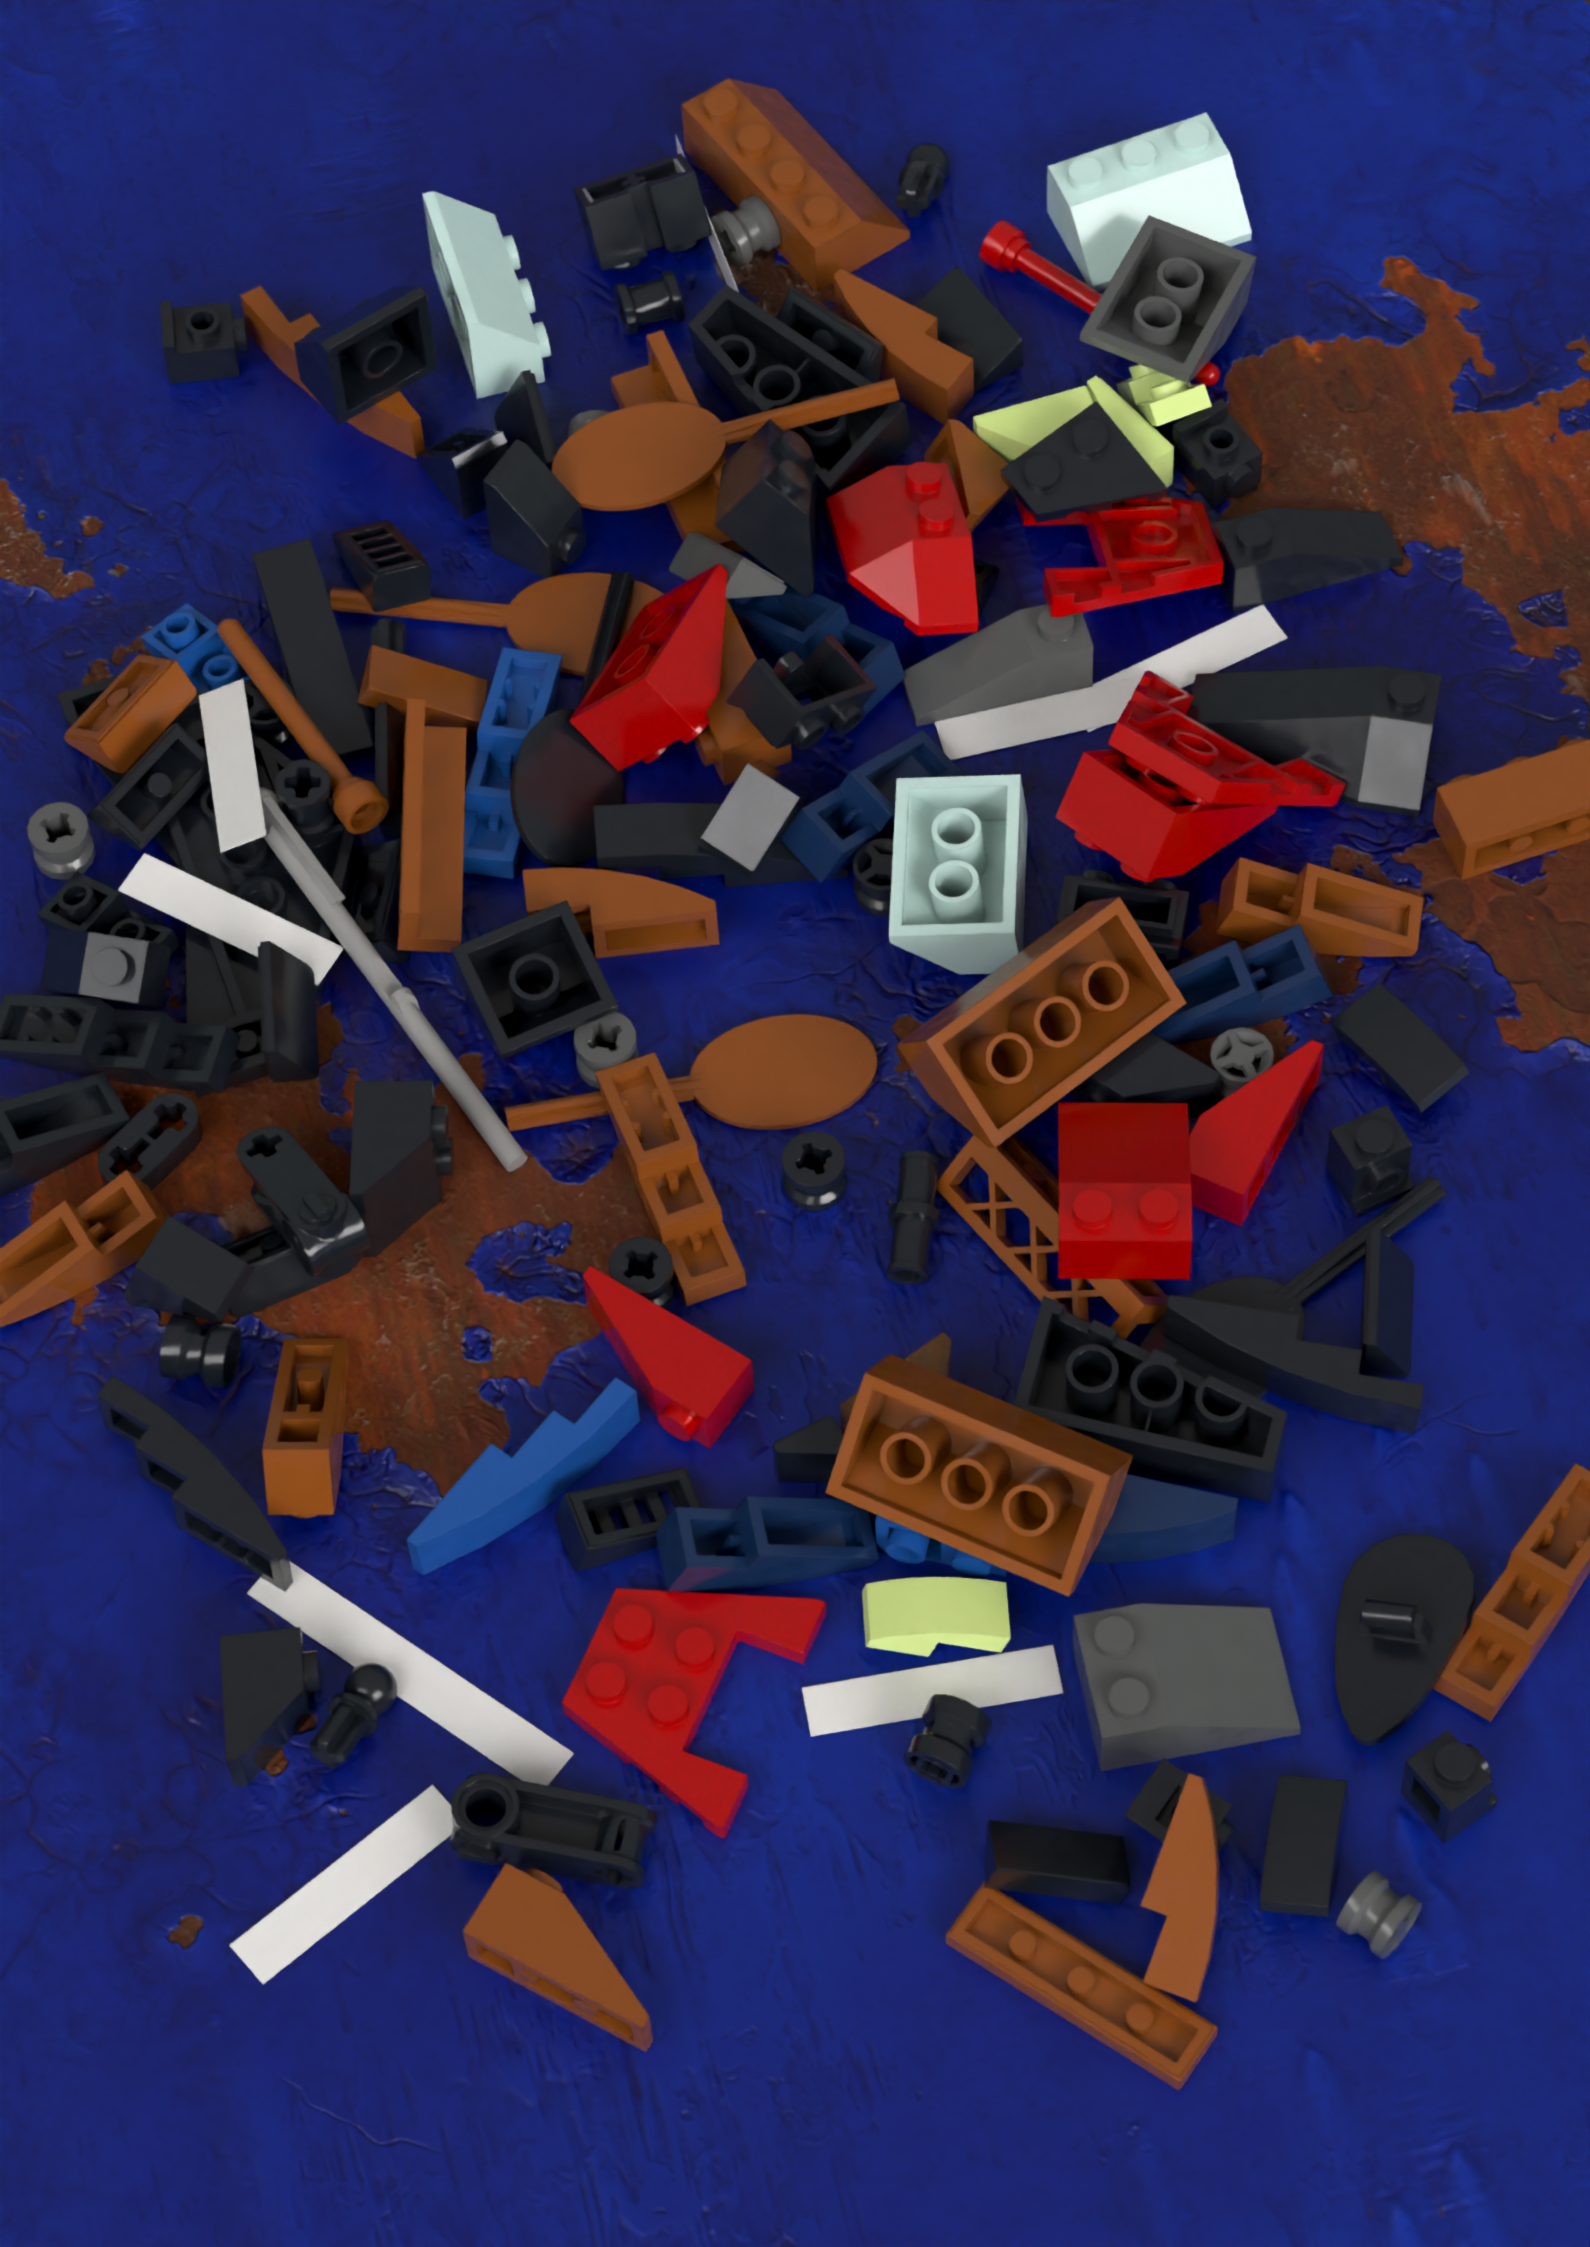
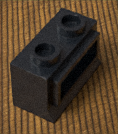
(827, 677)
(1154, 905)

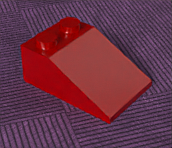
(659, 675)
(1146, 819)
(1124, 1191)

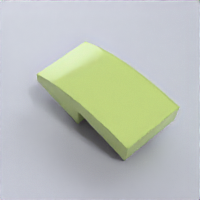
(1160, 396)
(926, 1611)

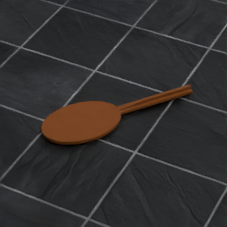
(668, 448)
(546, 617)
(753, 1077)

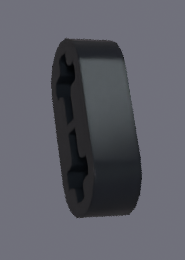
(150, 1146)

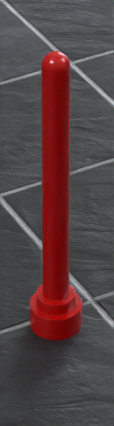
(1008, 250)

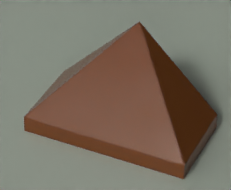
(973, 470)

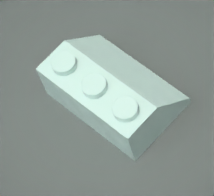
(1167, 173)
(483, 295)
(959, 870)

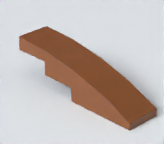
(389, 421)
(671, 1178)
(1523, 1602)

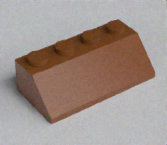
(764, 148)
(1043, 1021)
(977, 1473)

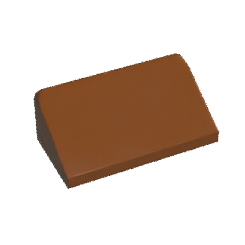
(450, 695)
(132, 712)

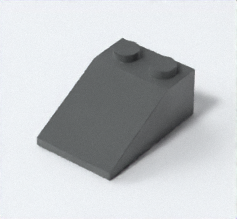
(1171, 300)
(1180, 1680)

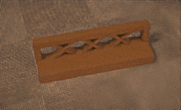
(666, 382)
(431, 834)
(1035, 1191)

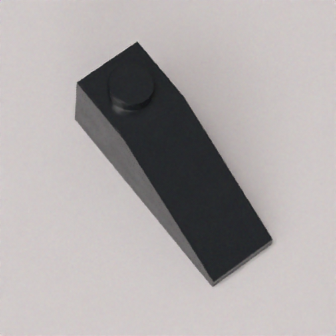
(1299, 551)

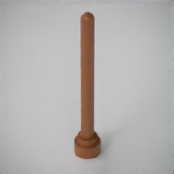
(356, 800)

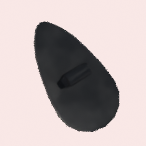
(1398, 1630)

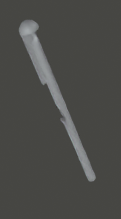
(399, 1000)

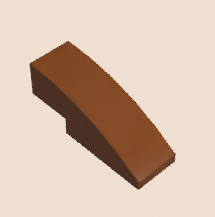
(924, 369)
(1333, 908)
(625, 910)
(77, 1247)
(1187, 1892)

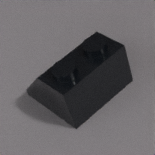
(368, 352)
(772, 504)
(532, 980)
(397, 1156)

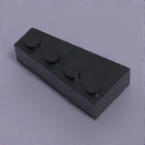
(771, 366)
(1150, 1407)

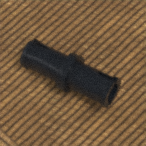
(913, 1217)

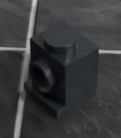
(202, 341)
(1216, 454)
(1370, 1161)
(1448, 1785)
(1159, 1798)

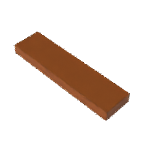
(1082, 1985)

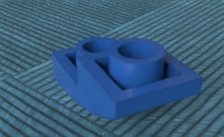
(196, 647)

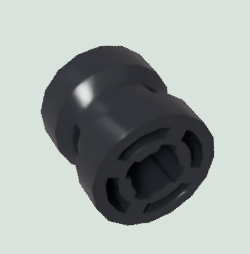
(195, 1350)
(946, 1744)

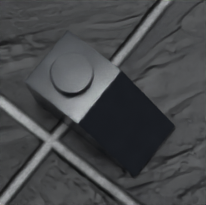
(532, 514)
(106, 967)
(1152, 1074)
(264, 1696)

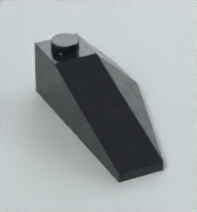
(1352, 722)

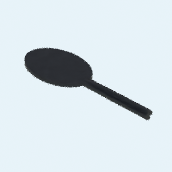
(559, 771)
(1288, 1298)

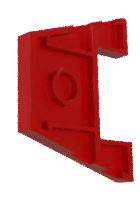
(1140, 555)
(1205, 764)
(657, 1673)

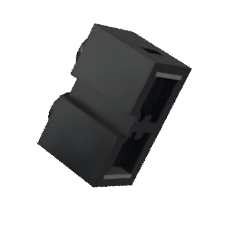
(642, 212)

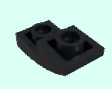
(96, 908)
(1401, 1047)
(1303, 1846)

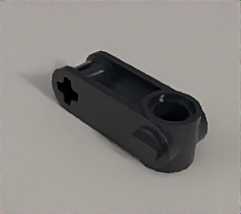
(303, 1203)
(552, 1830)

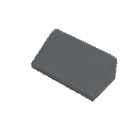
(743, 576)

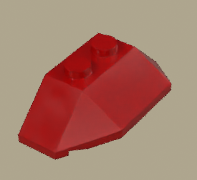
(909, 546)

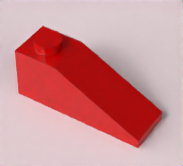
(1245, 1133)
(681, 1371)

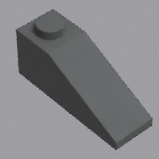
(1002, 665)

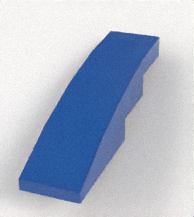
(518, 698)
(508, 1490)

